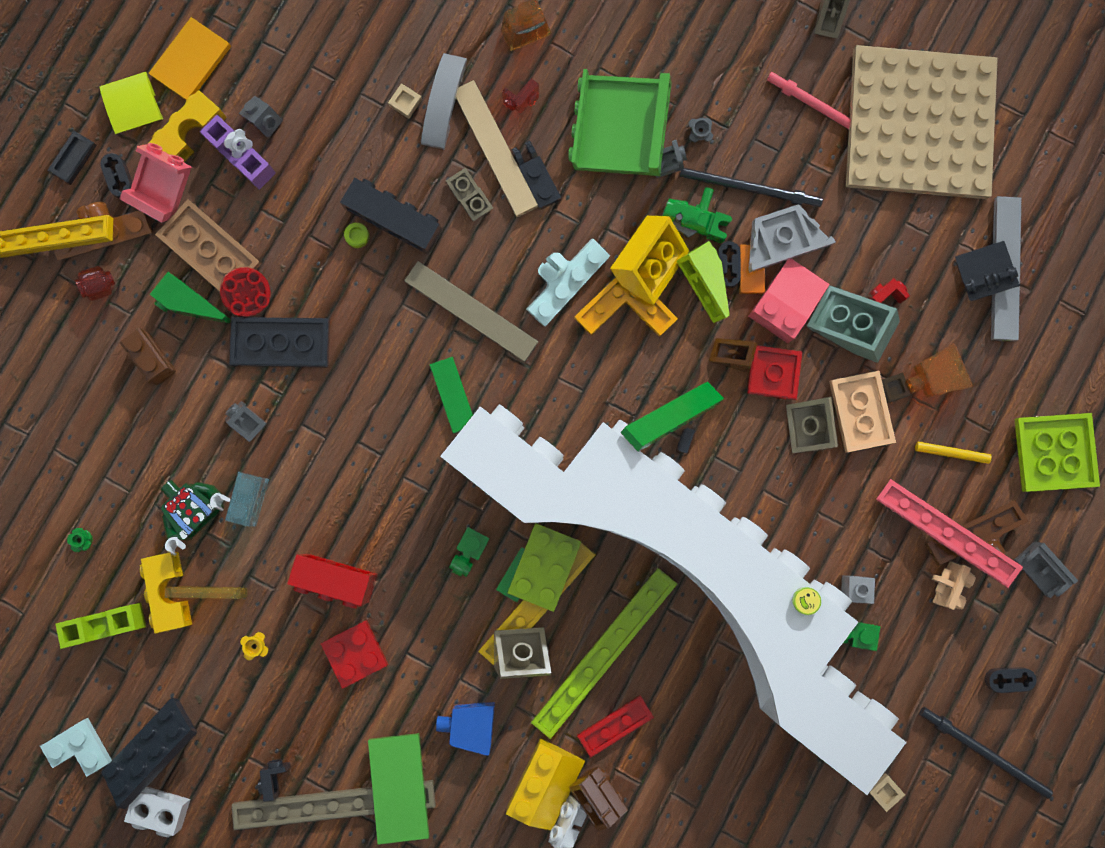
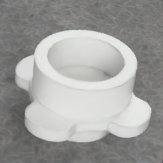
(232, 140)

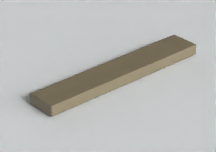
(471, 311)

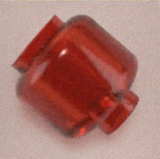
(95, 283)

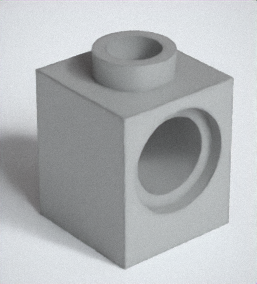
(859, 588)

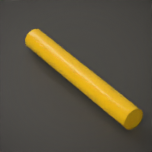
(953, 452)

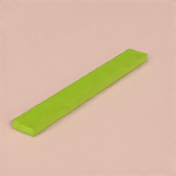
(603, 653)

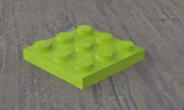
(1057, 452)

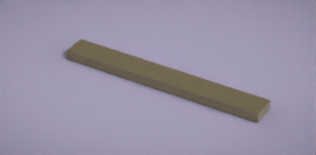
(311, 807)

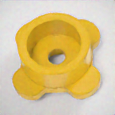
(249, 651)

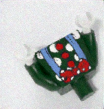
(188, 511)

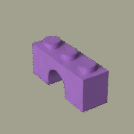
(250, 162)

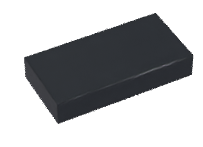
(72, 157)

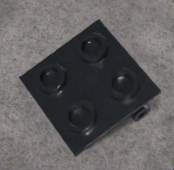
(987, 271)

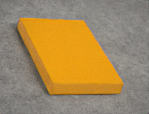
(190, 59)

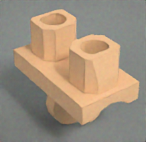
(951, 585)

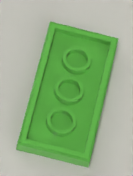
(398, 788)

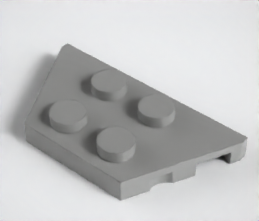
(784, 237)

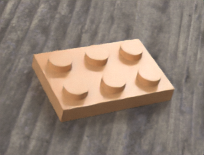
(862, 411)

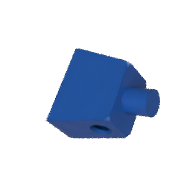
(469, 726)

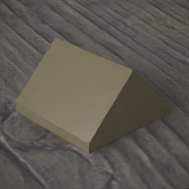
(812, 425)
(521, 653)

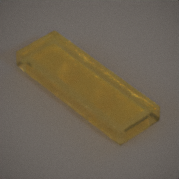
(205, 592)

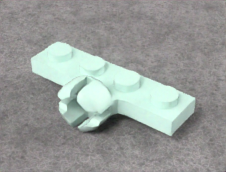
(565, 279)

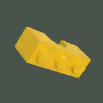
(195, 113)
(164, 612)

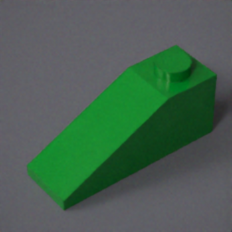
(181, 299)

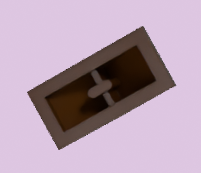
(733, 353)

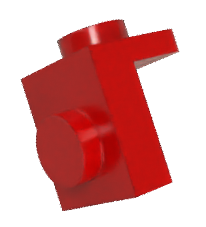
(893, 287)

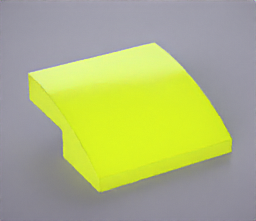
(130, 103)

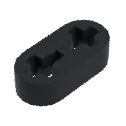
(112, 177)
(734, 265)
(1010, 674)

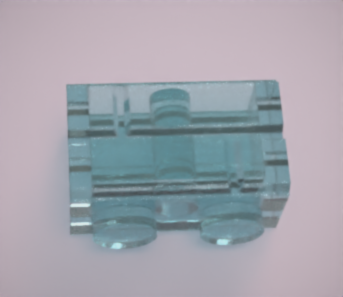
(247, 499)

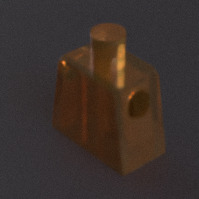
(940, 373)

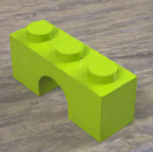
(100, 625)

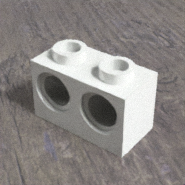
(158, 803)

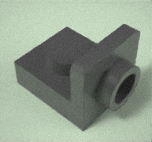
(244, 420)

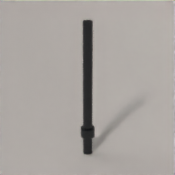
(796, 196)
(945, 726)

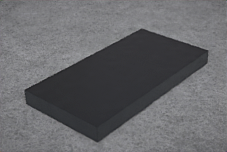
(279, 342)

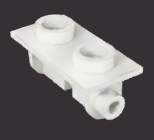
(562, 834)

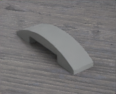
(442, 100)

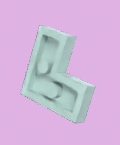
(78, 741)

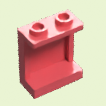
(157, 183)

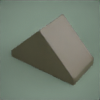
(831, 17)

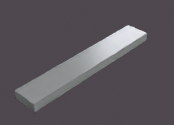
(1006, 303)

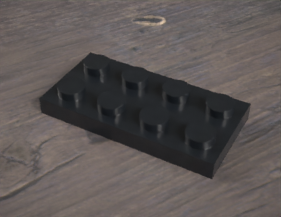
(148, 753)

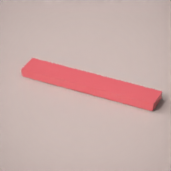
(949, 533)

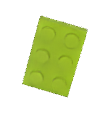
(544, 567)

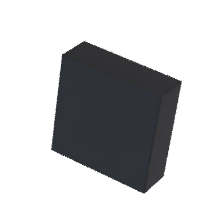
(685, 441)

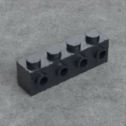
(391, 215)

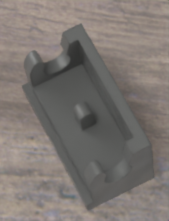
(1045, 569)

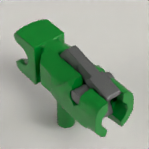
(697, 219)

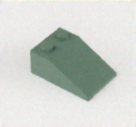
(855, 322)

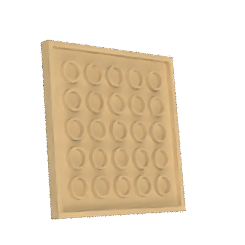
(922, 122)

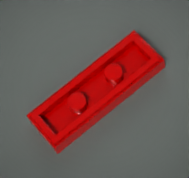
(615, 726)

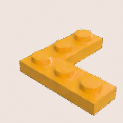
(612, 298)

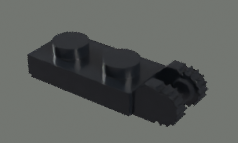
(537, 177)

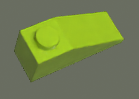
(706, 277)

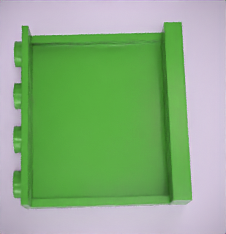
(620, 124)

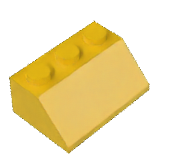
(650, 258)
(544, 786)

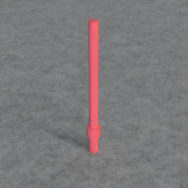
(790, 88)

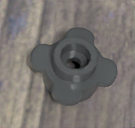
(695, 125)

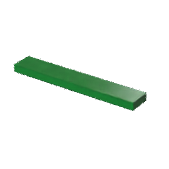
(671, 416)

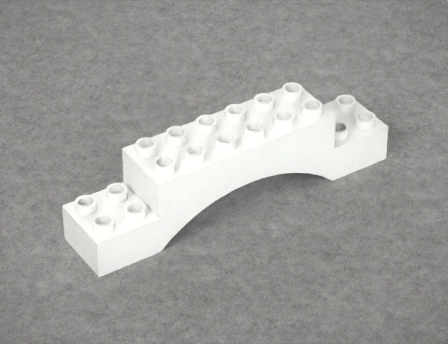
(753, 589)

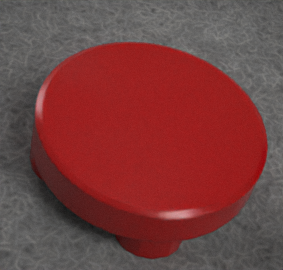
(245, 291)

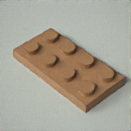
(204, 244)

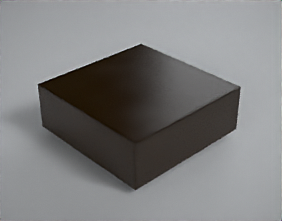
(895, 388)

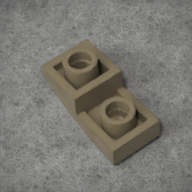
(469, 194)

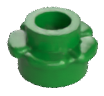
(86, 540)

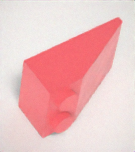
(789, 301)

